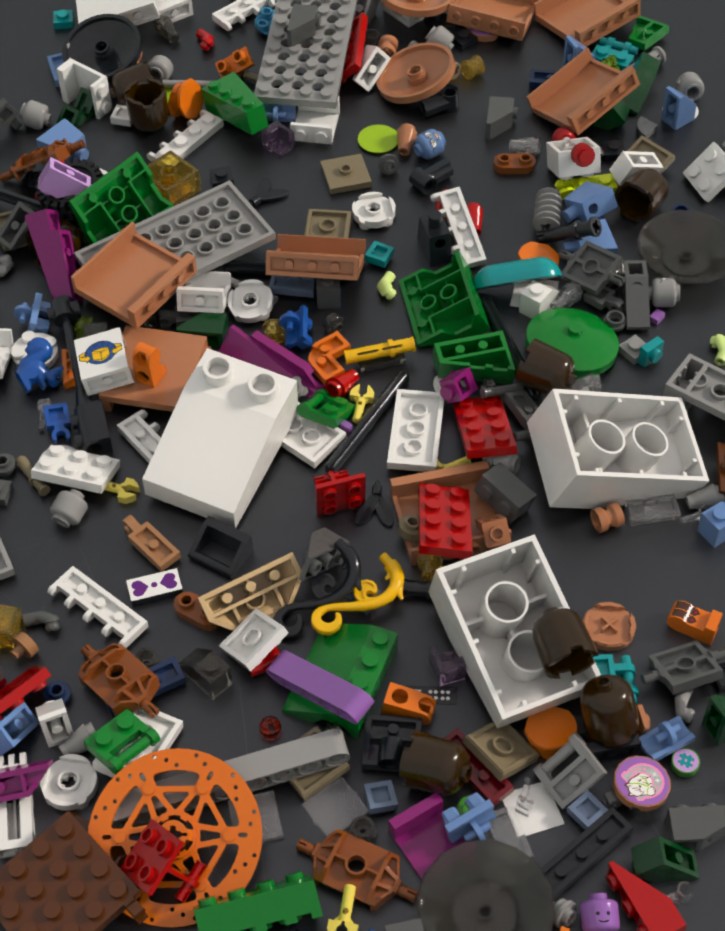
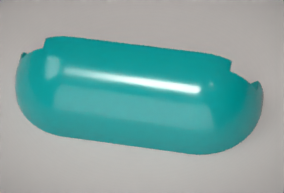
(516, 272)

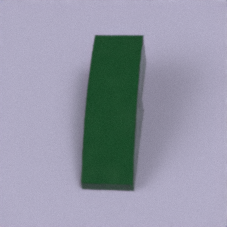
(646, 70)

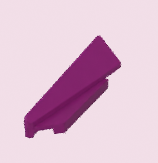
(269, 355)
(22, 779)

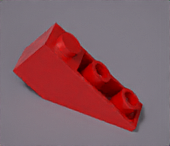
(643, 902)

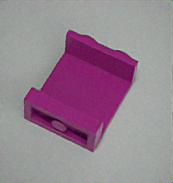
(421, 833)

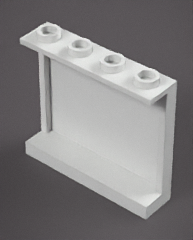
(135, 10)

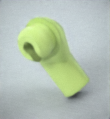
(385, 285)
(718, 341)

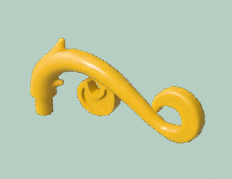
(363, 602)

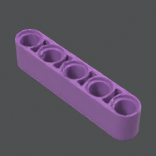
(320, 686)

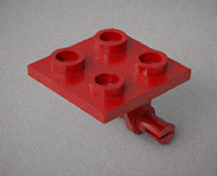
(339, 491)
(153, 859)

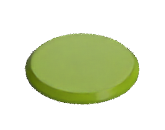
(378, 138)

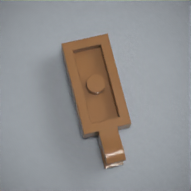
(151, 543)

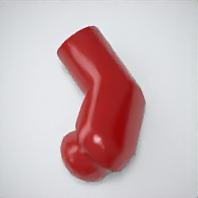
(206, 38)
(261, 668)

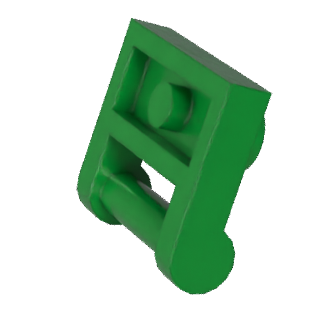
(330, 414)
(116, 736)

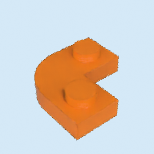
(324, 354)

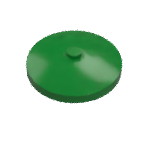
(578, 334)

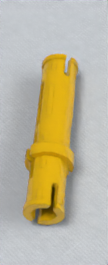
(406, 344)

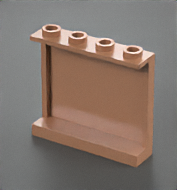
(497, 17)
(585, 19)
(581, 92)
(316, 257)
(132, 276)
(178, 353)
(405, 500)

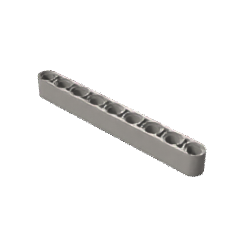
(257, 769)

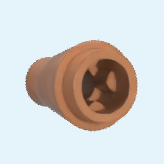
(405, 137)

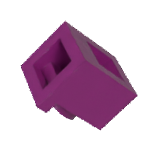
(452, 389)

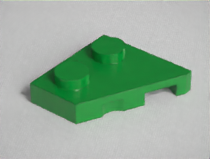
(647, 32)

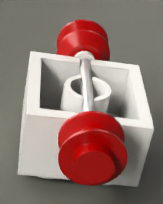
(572, 155)

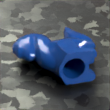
(32, 367)

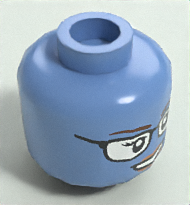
(429, 144)

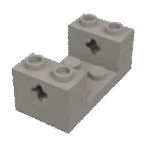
(696, 385)

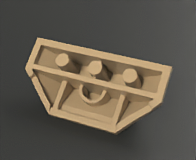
(263, 588)

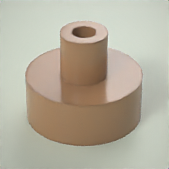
(24, 646)

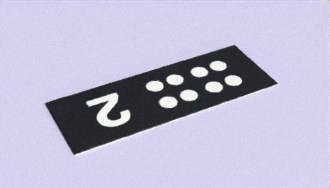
(442, 695)

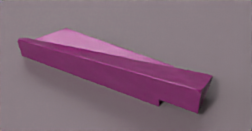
(54, 251)

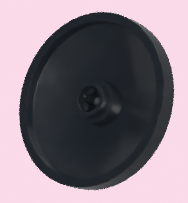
(104, 44)

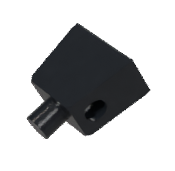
(433, 229)

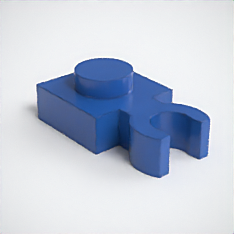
(58, 420)

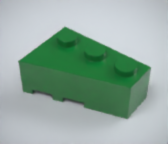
(483, 353)

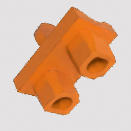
(237, 62)

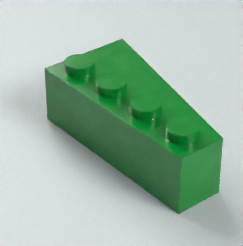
(235, 103)
(261, 906)

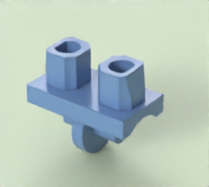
(281, 113)
(26, 313)
(666, 739)
(472, 823)

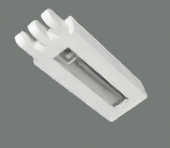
(16, 818)

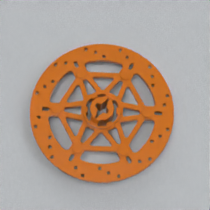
(228, 835)

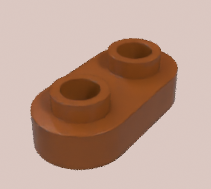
(514, 163)
(193, 611)

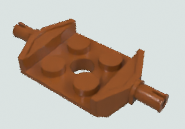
(58, 150)
(128, 691)
(374, 884)

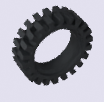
(63, 206)

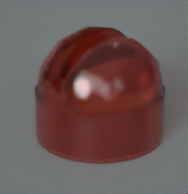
(264, 729)

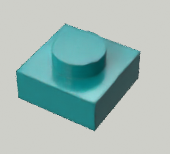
(63, 19)
(379, 254)
(651, 352)

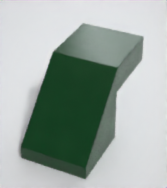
(81, 111)

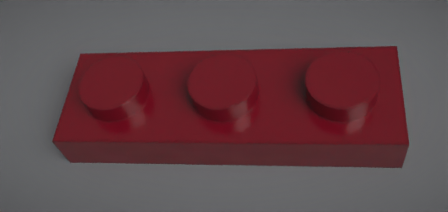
(482, 779)

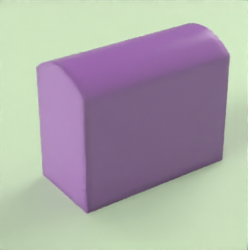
(657, 316)
(346, 427)

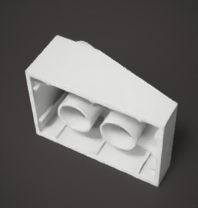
(221, 437)
(626, 453)
(489, 619)

